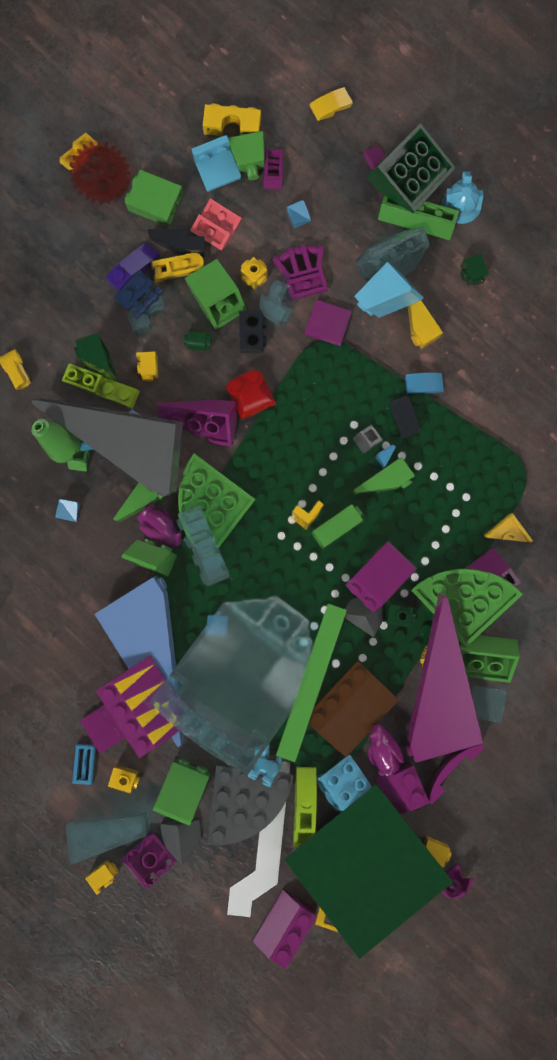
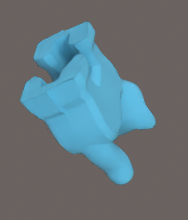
(266, 767)

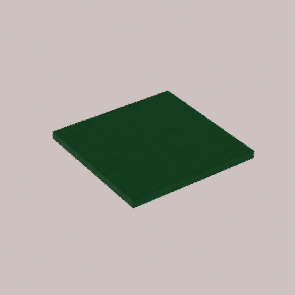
(368, 871)

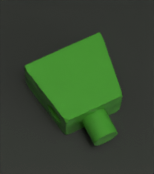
(248, 153)

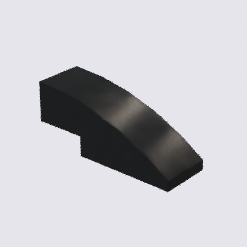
(178, 241)

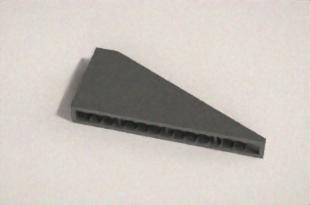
(135, 443)

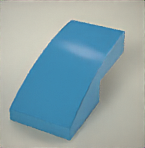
(424, 383)

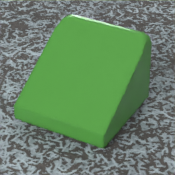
(80, 461)

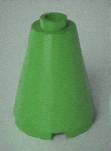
(56, 440)

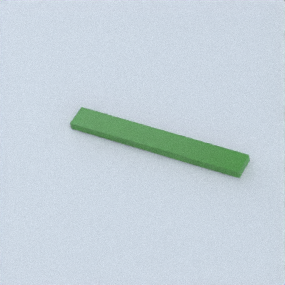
(311, 682)

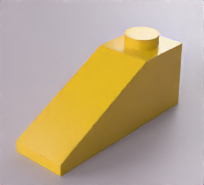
(422, 325)

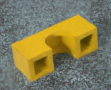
(218, 116)

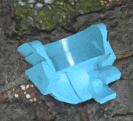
(464, 198)

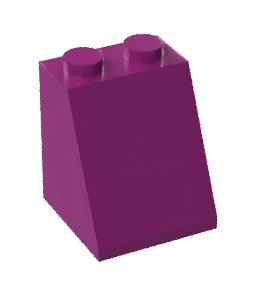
(381, 576)

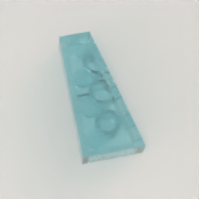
(203, 545)
(99, 834)

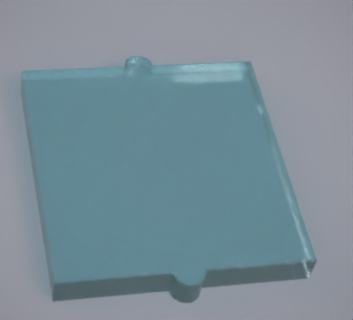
(489, 703)

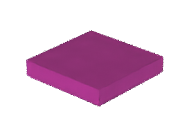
(328, 322)

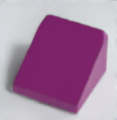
(373, 156)

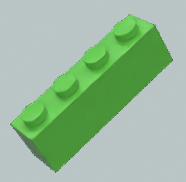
(434, 218)

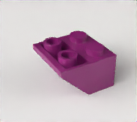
(494, 564)

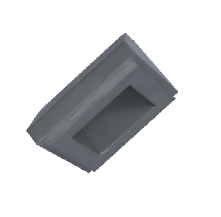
(367, 439)

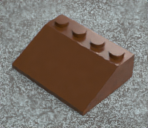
(351, 708)

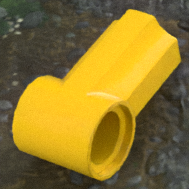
(13, 365)

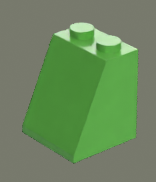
(216, 294)
(182, 791)

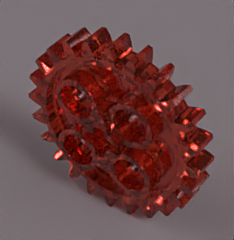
(91, 187)

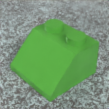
(151, 557)

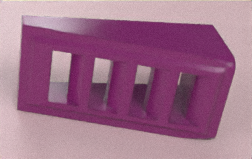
(271, 179)

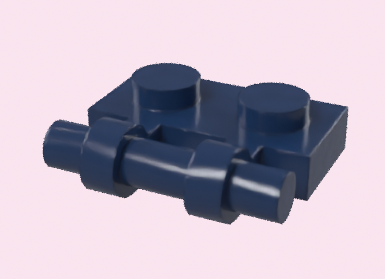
(134, 291)

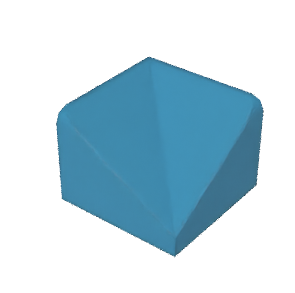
(298, 214)
(67, 510)

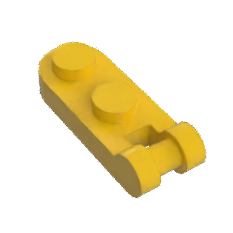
(177, 266)

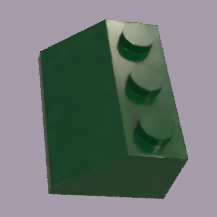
(95, 356)

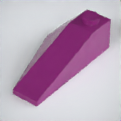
(206, 418)

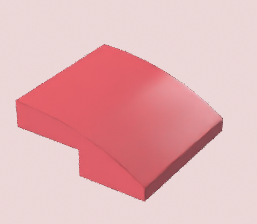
(216, 224)

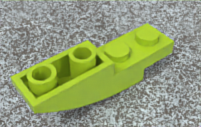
(100, 386)
(304, 804)

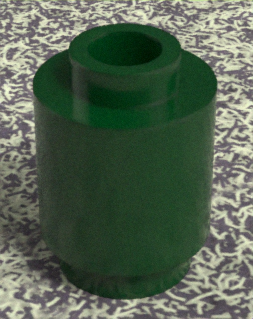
(198, 340)

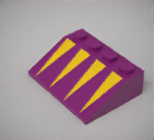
(129, 705)

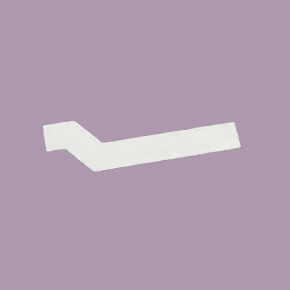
(266, 869)

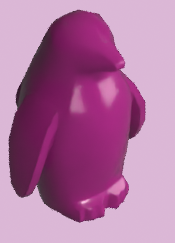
(159, 526)
(384, 751)

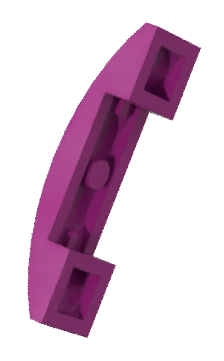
(435, 789)

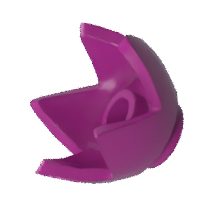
(459, 886)

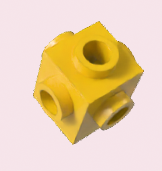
(256, 278)

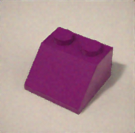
(403, 789)

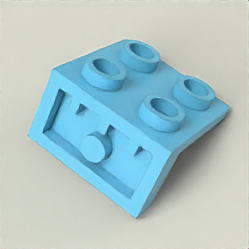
(216, 163)
(343, 784)

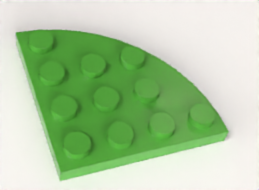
(218, 496)
(473, 598)

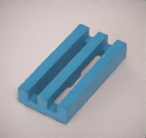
(84, 764)

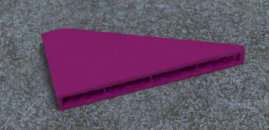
(443, 705)

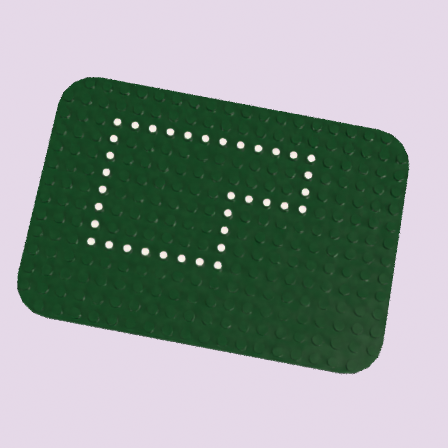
(307, 455)

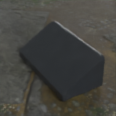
(405, 417)

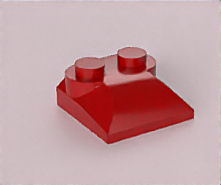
(250, 393)

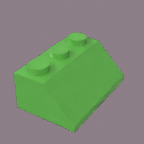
(490, 658)

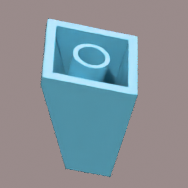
(387, 292)

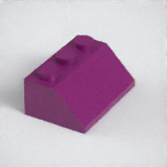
(285, 928)

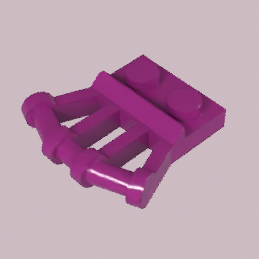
(304, 282)

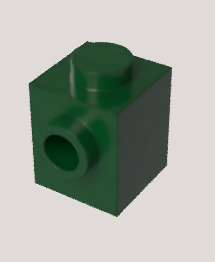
(474, 270)
(400, 615)

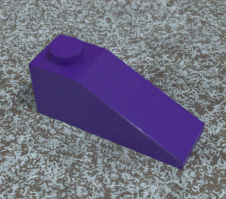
(129, 266)

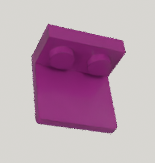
(102, 729)

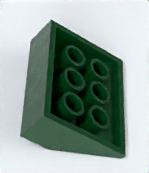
(411, 170)

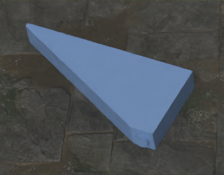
(142, 627)

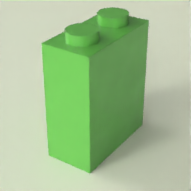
(154, 198)
(338, 526)

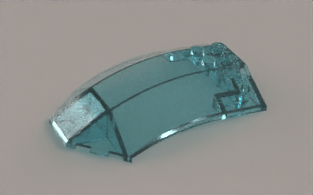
(238, 679)

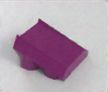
(148, 860)

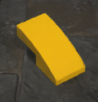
(330, 103)
(66, 158)

